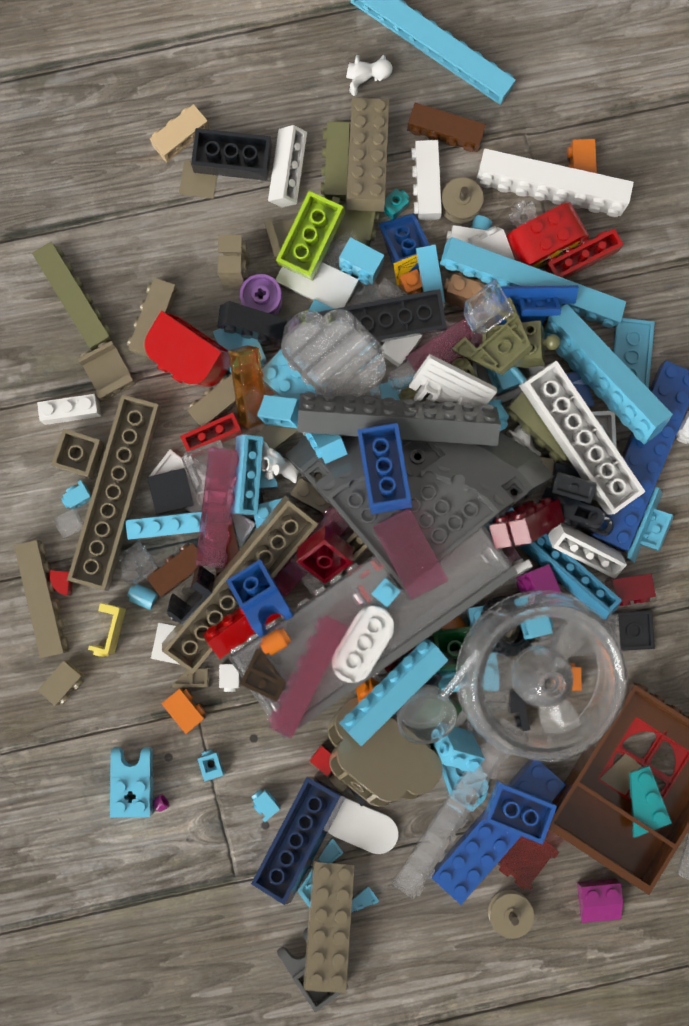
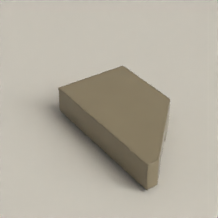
(199, 678)

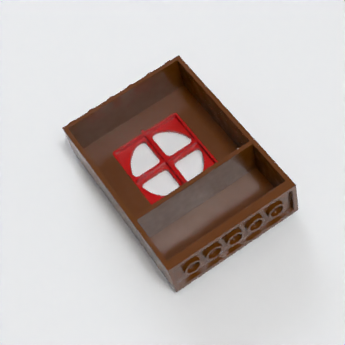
(599, 816)

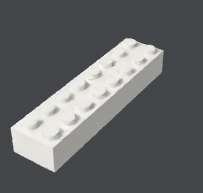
(554, 183)
(582, 437)

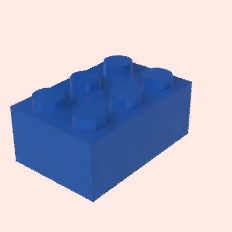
(519, 812)

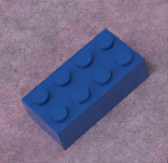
(384, 468)

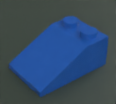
(403, 237)

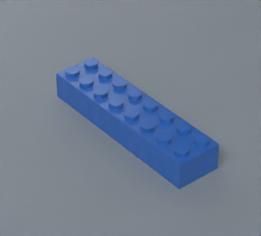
(487, 844)

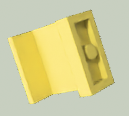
(114, 632)

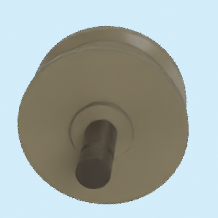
(461, 200)
(510, 914)

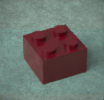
(325, 554)
(633, 588)

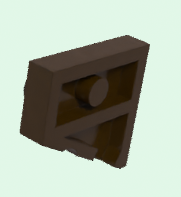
(263, 677)

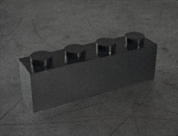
(251, 323)

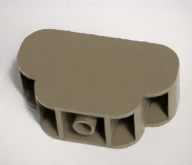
(385, 765)

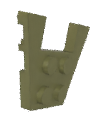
(502, 348)

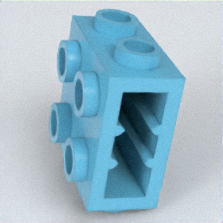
(460, 750)

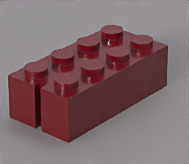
(527, 522)

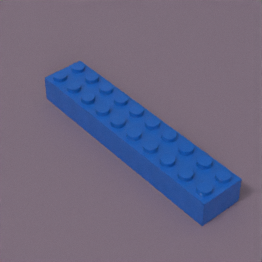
(647, 460)

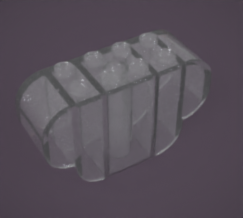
(334, 353)

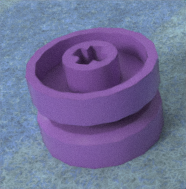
(261, 286)

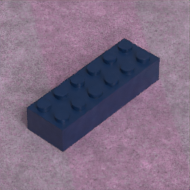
(298, 840)

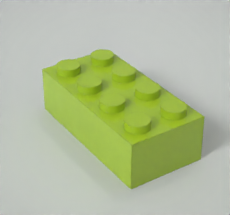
(310, 235)

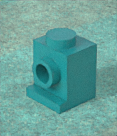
(393, 209)

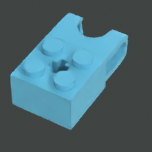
(128, 778)

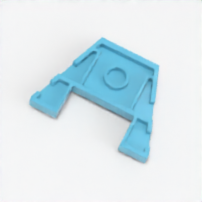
(328, 855)

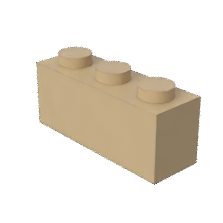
(178, 133)

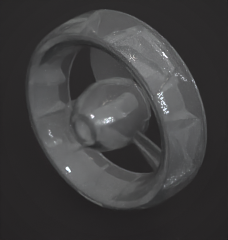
(543, 676)

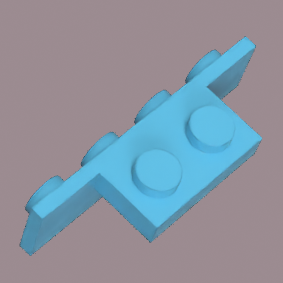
(652, 528)

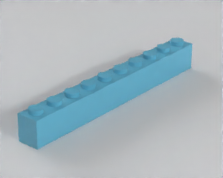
(440, 46)
(508, 272)

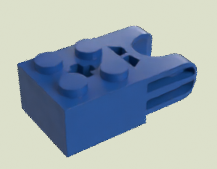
(258, 596)

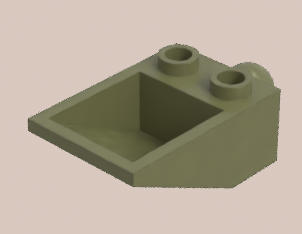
(536, 337)

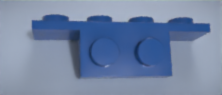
(541, 299)

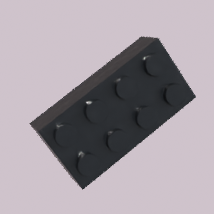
(231, 154)

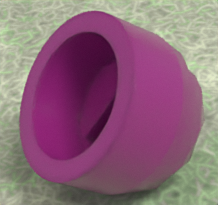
(160, 803)

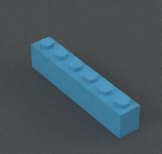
(573, 576)

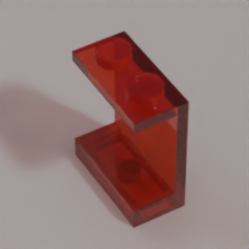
(526, 860)

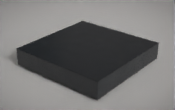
(170, 491)
(636, 630)

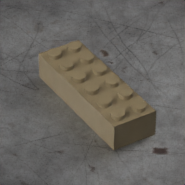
(367, 154)
(329, 927)

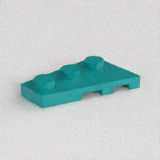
(646, 801)

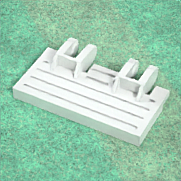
(450, 384)

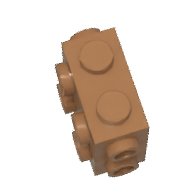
(460, 289)

